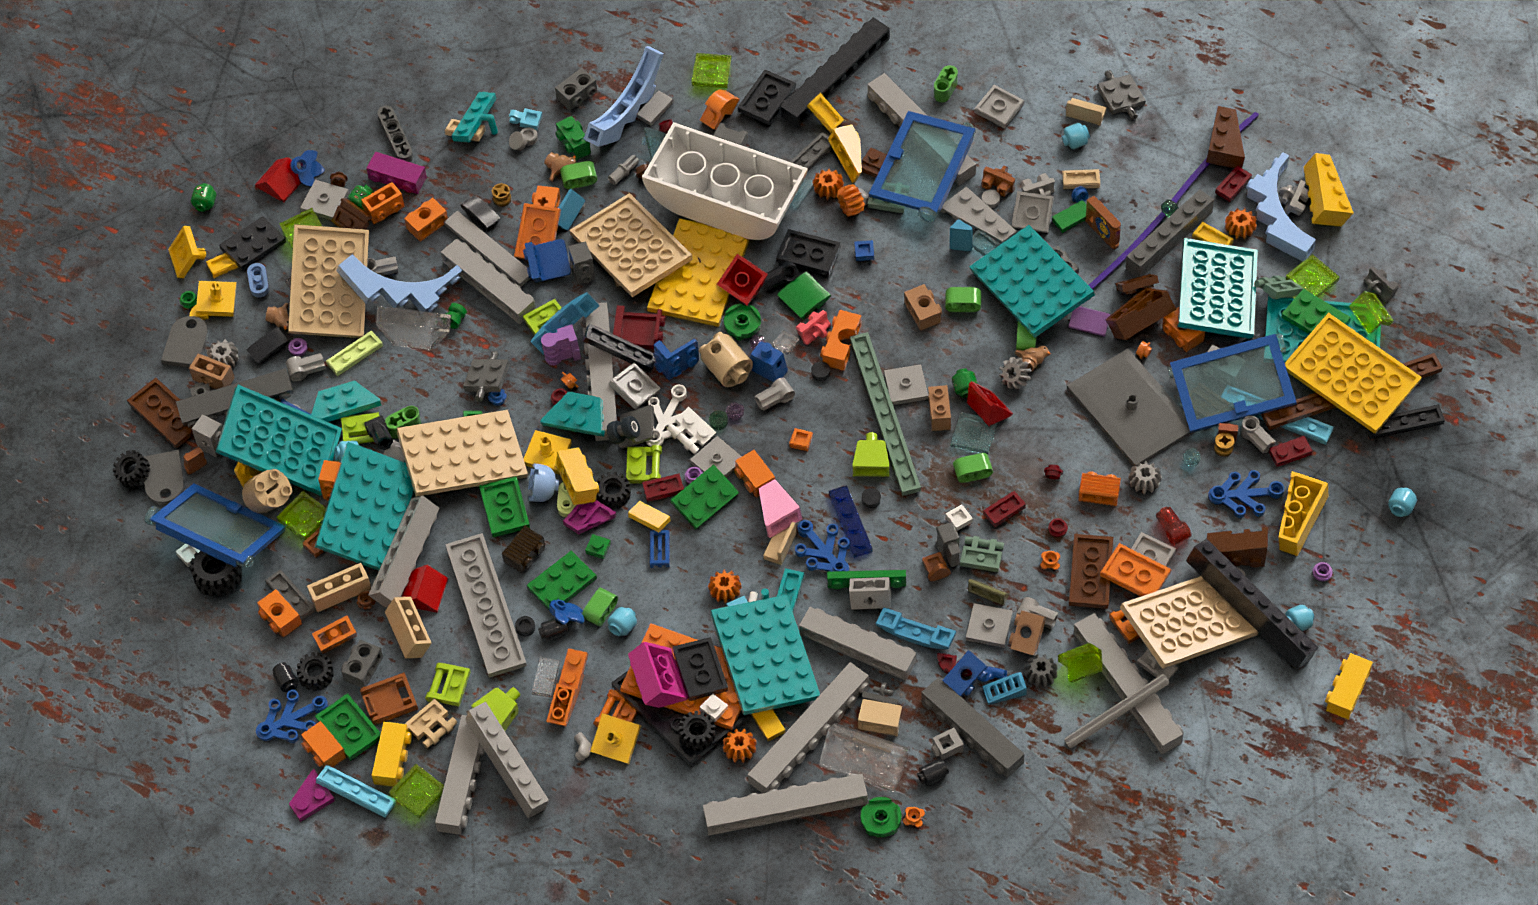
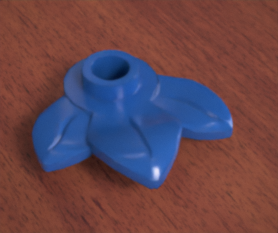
(309, 167)
(566, 611)

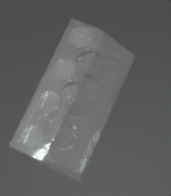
(861, 753)

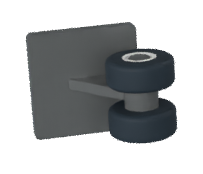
(632, 428)

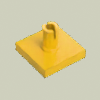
(185, 252)
(216, 298)
(544, 449)
(615, 738)

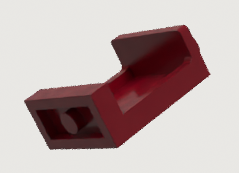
(639, 328)

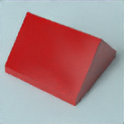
(279, 180)
(742, 279)
(987, 404)
(426, 588)

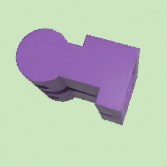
(560, 345)

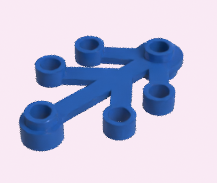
(1243, 493)
(823, 551)
(288, 718)

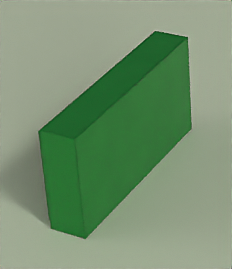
(1070, 217)

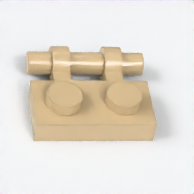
(427, 719)

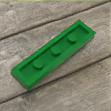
(841, 579)

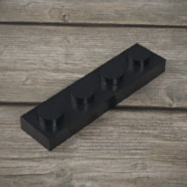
(619, 347)
(1410, 421)

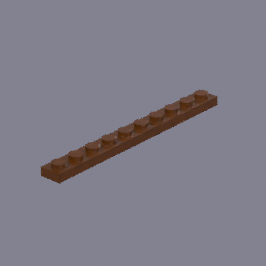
(1315, 404)

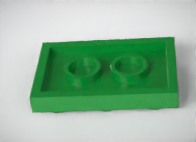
(1308, 311)
(704, 497)
(504, 506)
(562, 580)
(349, 726)

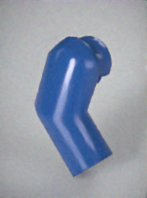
(994, 673)

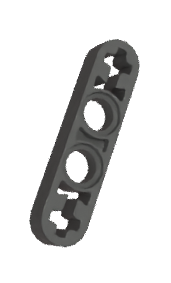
(394, 134)

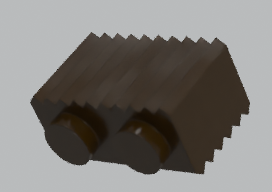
(523, 549)

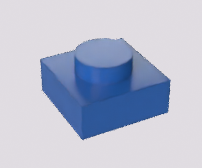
(864, 250)

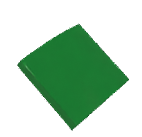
(804, 295)

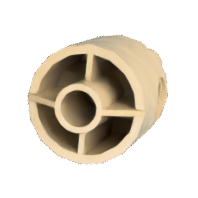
(726, 360)
(266, 491)

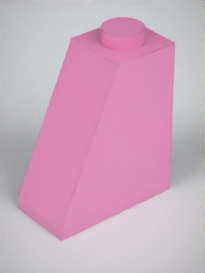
(778, 508)

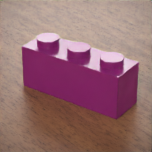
(402, 173)

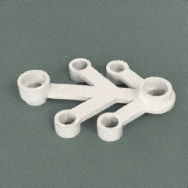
(665, 419)

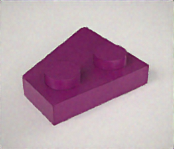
(588, 516)
(310, 798)

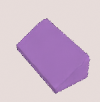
(1089, 321)

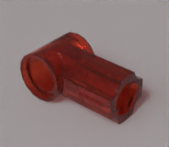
(1175, 529)

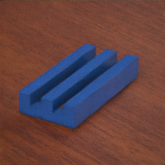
(660, 562)

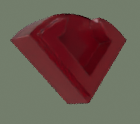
(946, 662)

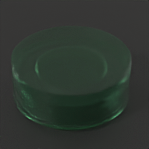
(1169, 207)
(718, 420)

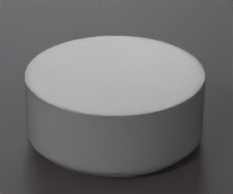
(531, 135)
(517, 140)
(991, 198)

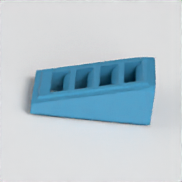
(1004, 682)

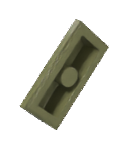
(987, 591)

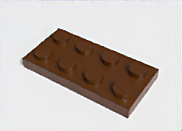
(160, 410)
(1088, 560)

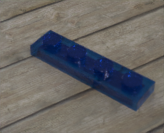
(850, 521)

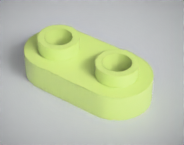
(564, 498)

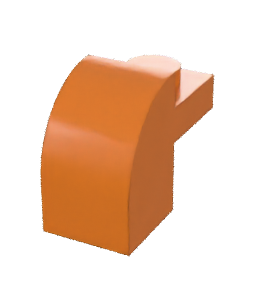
(718, 105)

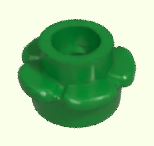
(185, 297)

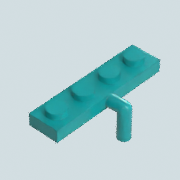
(474, 116)
(789, 586)

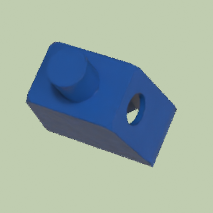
(768, 362)

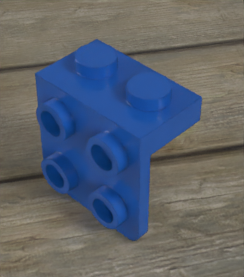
(547, 260)
(677, 361)

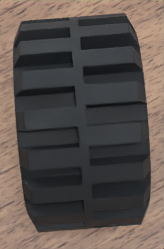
(214, 583)

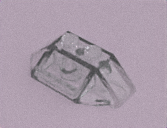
(413, 327)

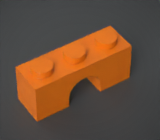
(844, 325)

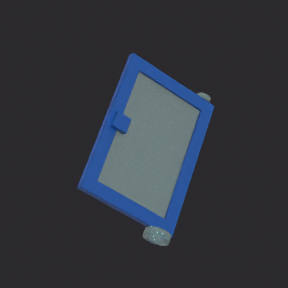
(923, 163)
(1233, 382)
(215, 525)

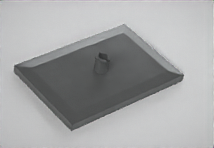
(1130, 407)

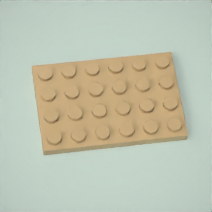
(631, 245)
(318, 294)
(461, 452)
(1186, 621)

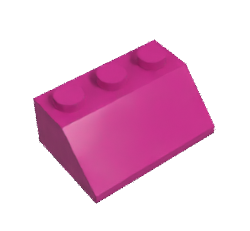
(657, 675)

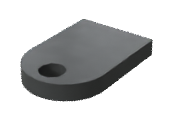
(185, 343)
(164, 477)

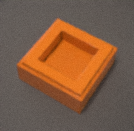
(801, 439)

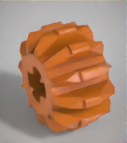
(827, 183)
(850, 200)
(1240, 223)
(717, 585)
(739, 752)

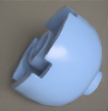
(542, 483)

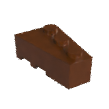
(1226, 141)
(1140, 312)
(1242, 548)

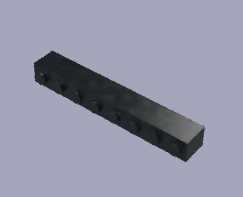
(836, 70)
(1251, 604)

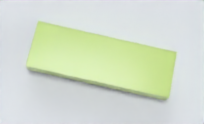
(354, 353)

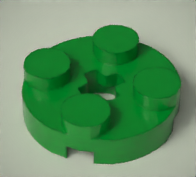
(745, 330)
(881, 828)

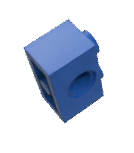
(954, 677)

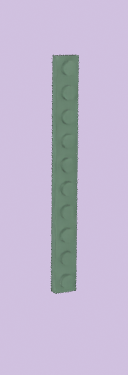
(885, 414)

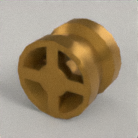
(500, 190)
(1220, 447)

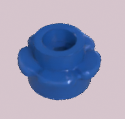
(1079, 193)
(497, 400)

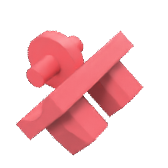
(816, 327)

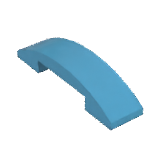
(568, 315)
(915, 632)

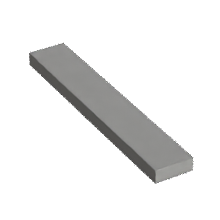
(488, 248)

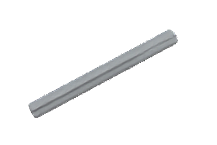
(1116, 711)

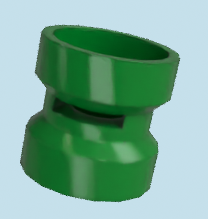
(458, 312)

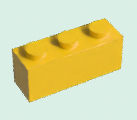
(576, 476)
(1348, 685)
(391, 754)

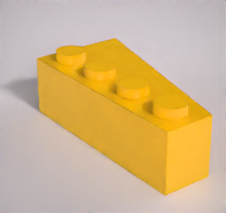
(1326, 192)
(1302, 508)

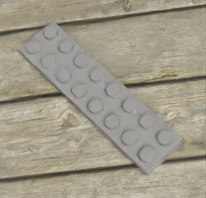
(486, 605)

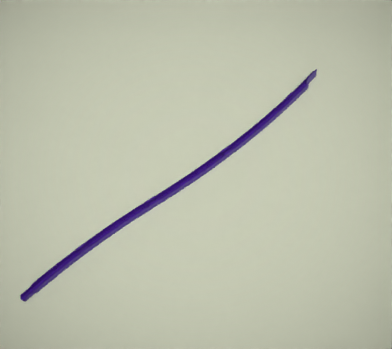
(1161, 216)

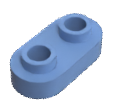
(258, 281)

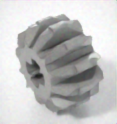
(224, 352)
(1018, 366)
(1145, 477)

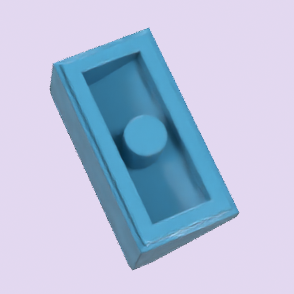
(570, 208)
(961, 236)

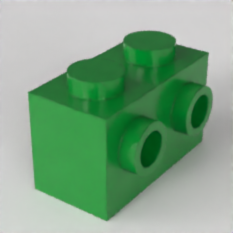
(572, 137)

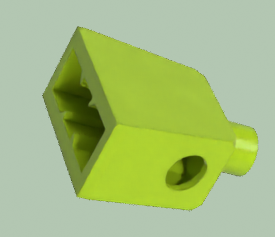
(871, 457)
(501, 705)

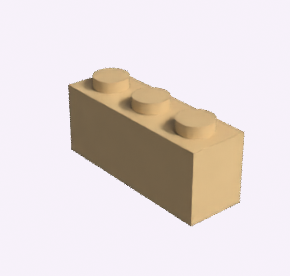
(339, 587)
(408, 627)

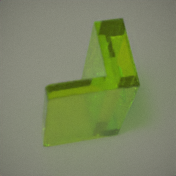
(1370, 312)
(1082, 661)

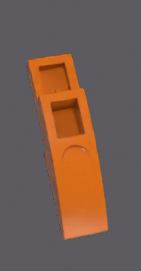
(567, 688)

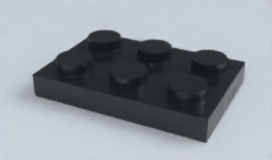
(766, 97)
(252, 243)
(808, 252)
(700, 668)

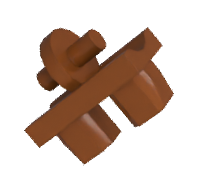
(999, 178)

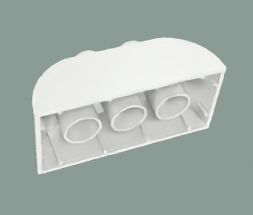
(722, 183)

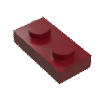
(1233, 183)
(1290, 451)
(662, 487)
(1004, 509)

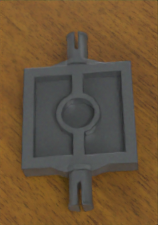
(1121, 94)
(486, 375)

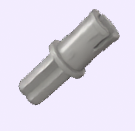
(623, 170)

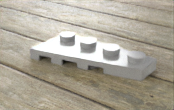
(978, 215)

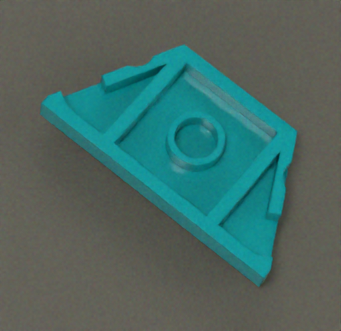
(343, 401)
(577, 413)

